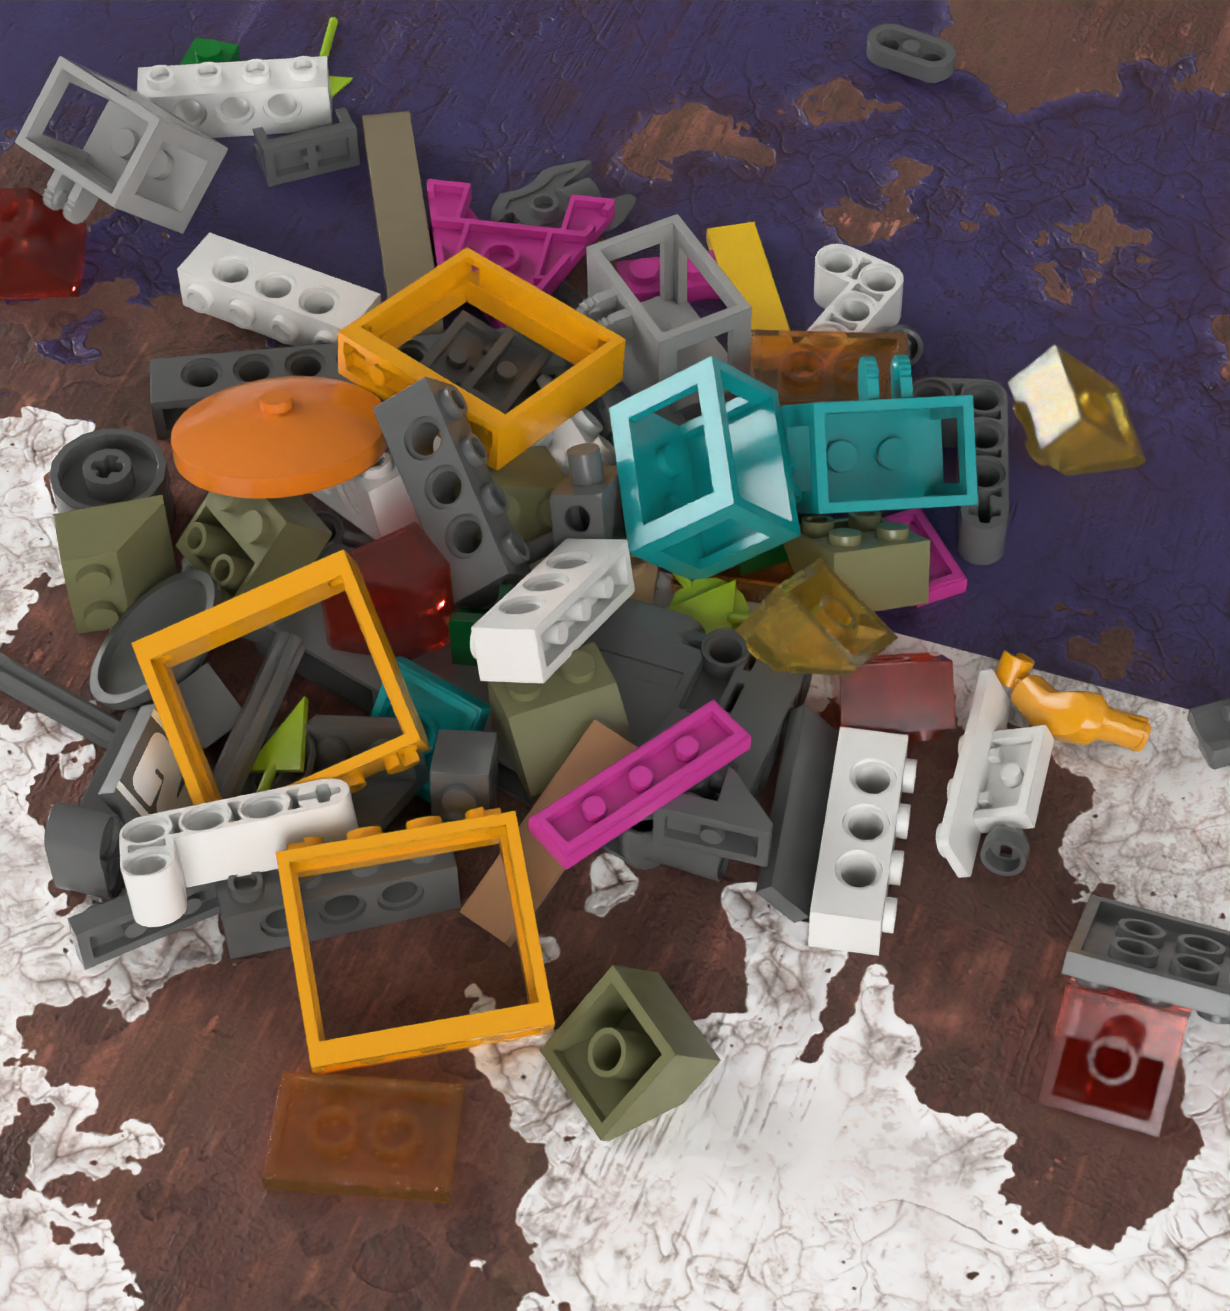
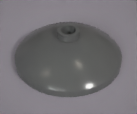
(115, 673)

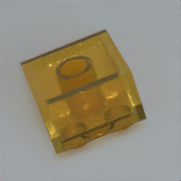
(1074, 416)
(815, 626)

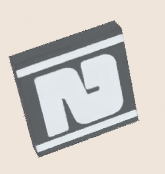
(145, 772)

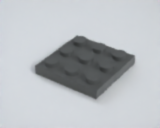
(1152, 956)

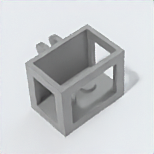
(133, 160)
(666, 331)

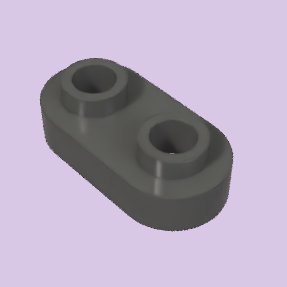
(911, 52)

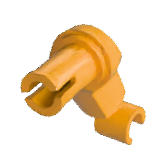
(1069, 715)

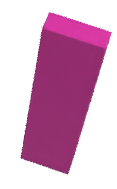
(639, 784)

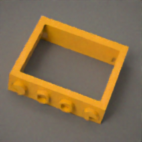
(372, 360)
(251, 612)
(422, 838)

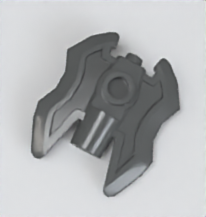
(548, 196)

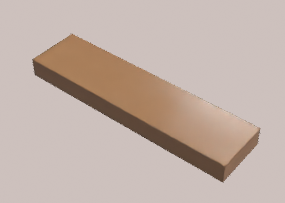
(490, 902)

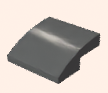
(486, 361)

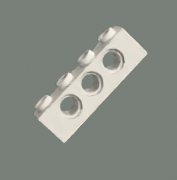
(244, 95)
(269, 293)
(373, 500)
(552, 610)
(859, 842)

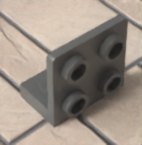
(346, 736)

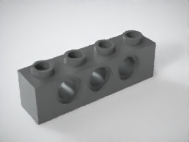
(409, 427)
(335, 901)

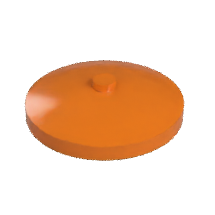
(278, 437)

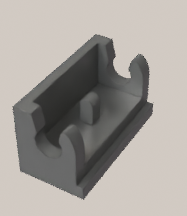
(308, 151)

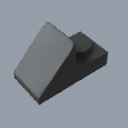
(725, 828)

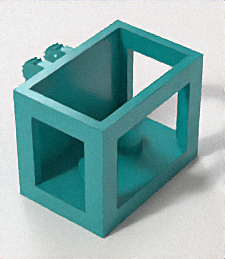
(878, 449)
(706, 488)

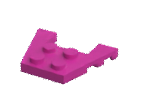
(530, 252)

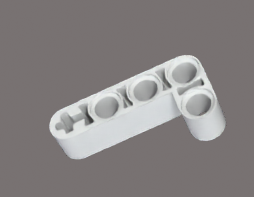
(855, 291)
(223, 838)

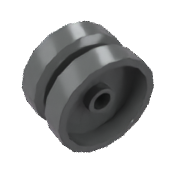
(110, 469)

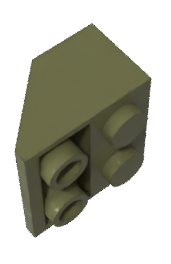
(251, 540)
(870, 554)

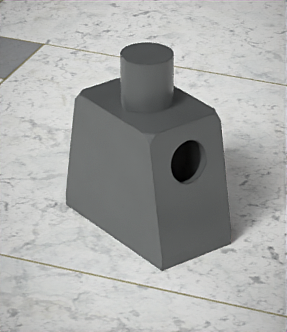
(587, 499)

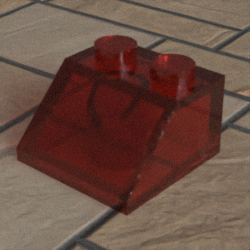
(38, 248)
(409, 592)
(898, 695)
(1114, 1057)

